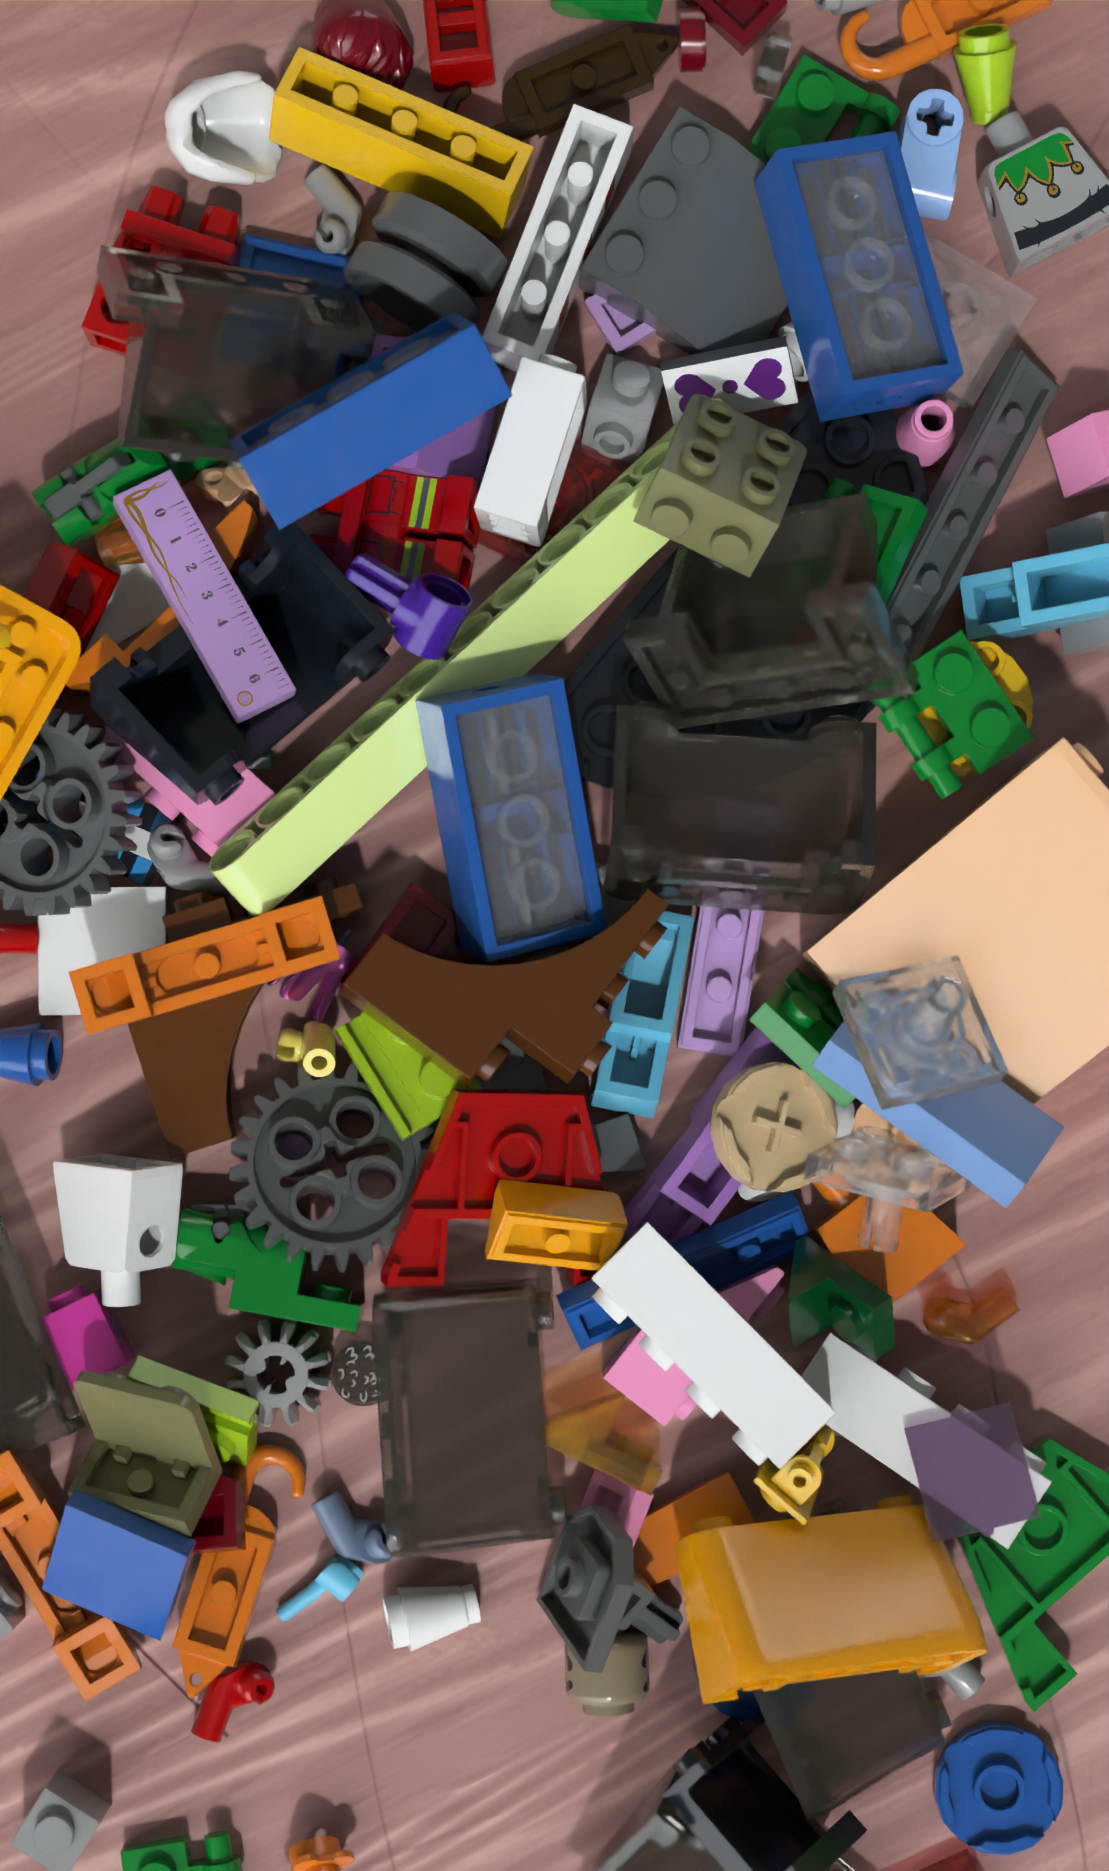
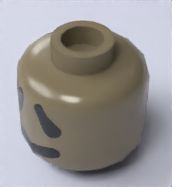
(621, 1682)

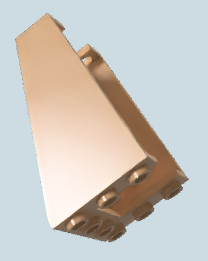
(1022, 906)

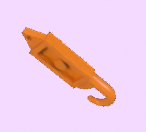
(930, 32)
(231, 1581)

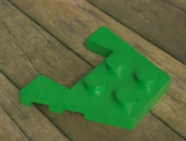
(1042, 1566)

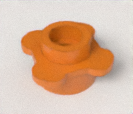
(319, 1854)

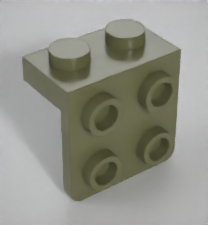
(722, 484)
(147, 1450)

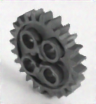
(70, 764)
(312, 1112)

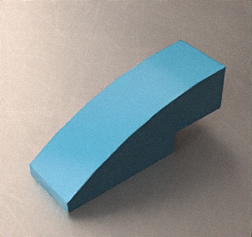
(1037, 594)
(643, 1023)

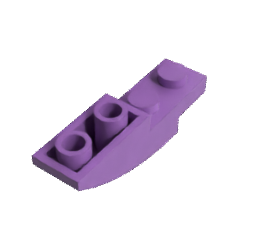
(690, 1179)

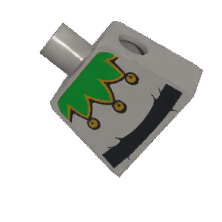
(1040, 193)

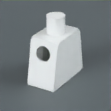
(118, 1218)

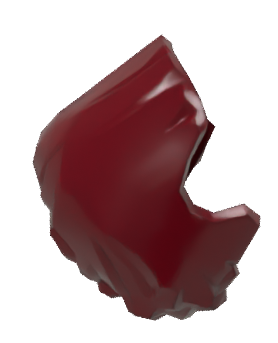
(363, 38)

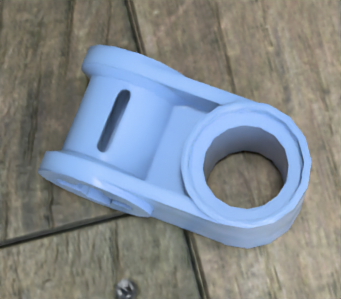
(931, 158)

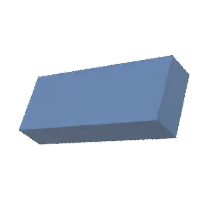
(980, 1133)

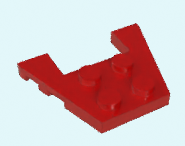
(475, 1145)

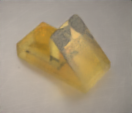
(583, 1436)

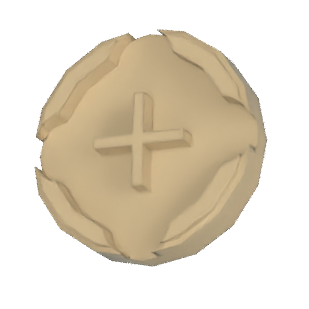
(769, 1124)

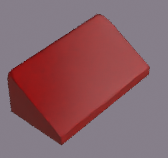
(72, 588)

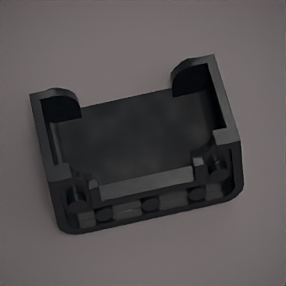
(176, 714)

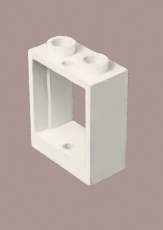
(532, 449)

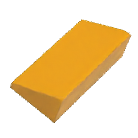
(554, 1225)

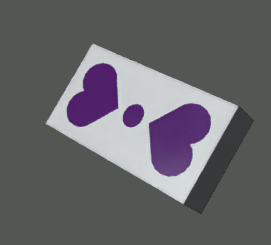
(742, 375)

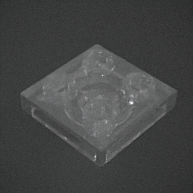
(982, 315)
(919, 1032)
(888, 1176)

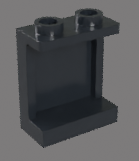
(747, 1810)

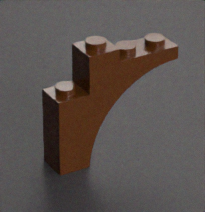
(543, 1006)
(192, 1049)

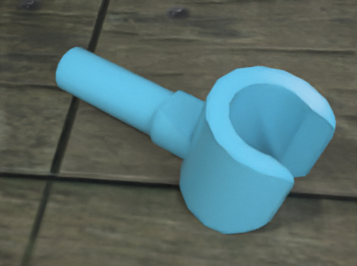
(337, 1577)

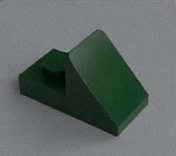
(834, 1295)

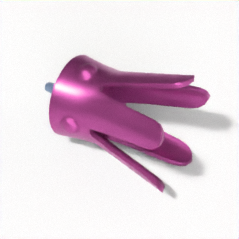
(302, 982)

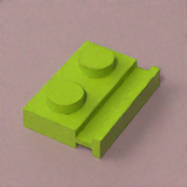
(400, 1078)
(227, 1414)

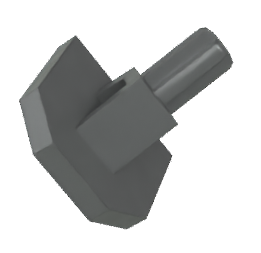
(597, 1590)

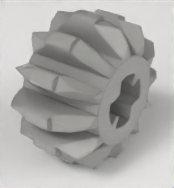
(296, 1383)

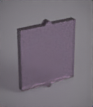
(972, 1472)

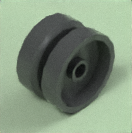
(424, 263)

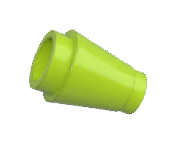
(986, 70)

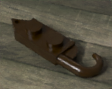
(588, 75)

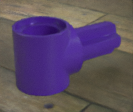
(422, 610)

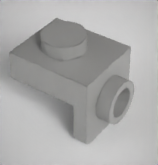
(622, 409)

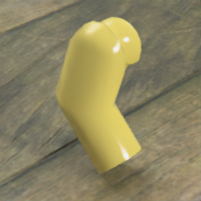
(309, 1048)

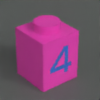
(86, 1334)

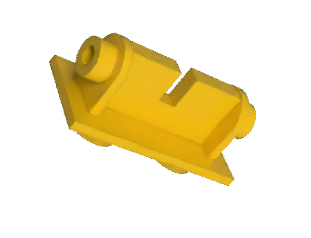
(799, 1480)

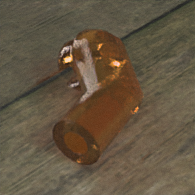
(966, 1321)

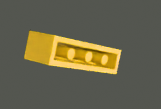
(399, 141)

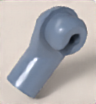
(351, 1536)

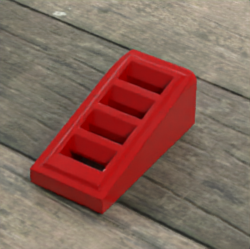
(459, 59)

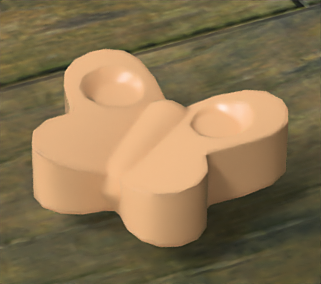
(225, 486)

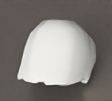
(223, 128)

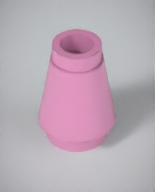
(928, 445)

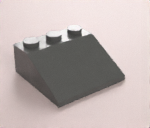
(691, 244)

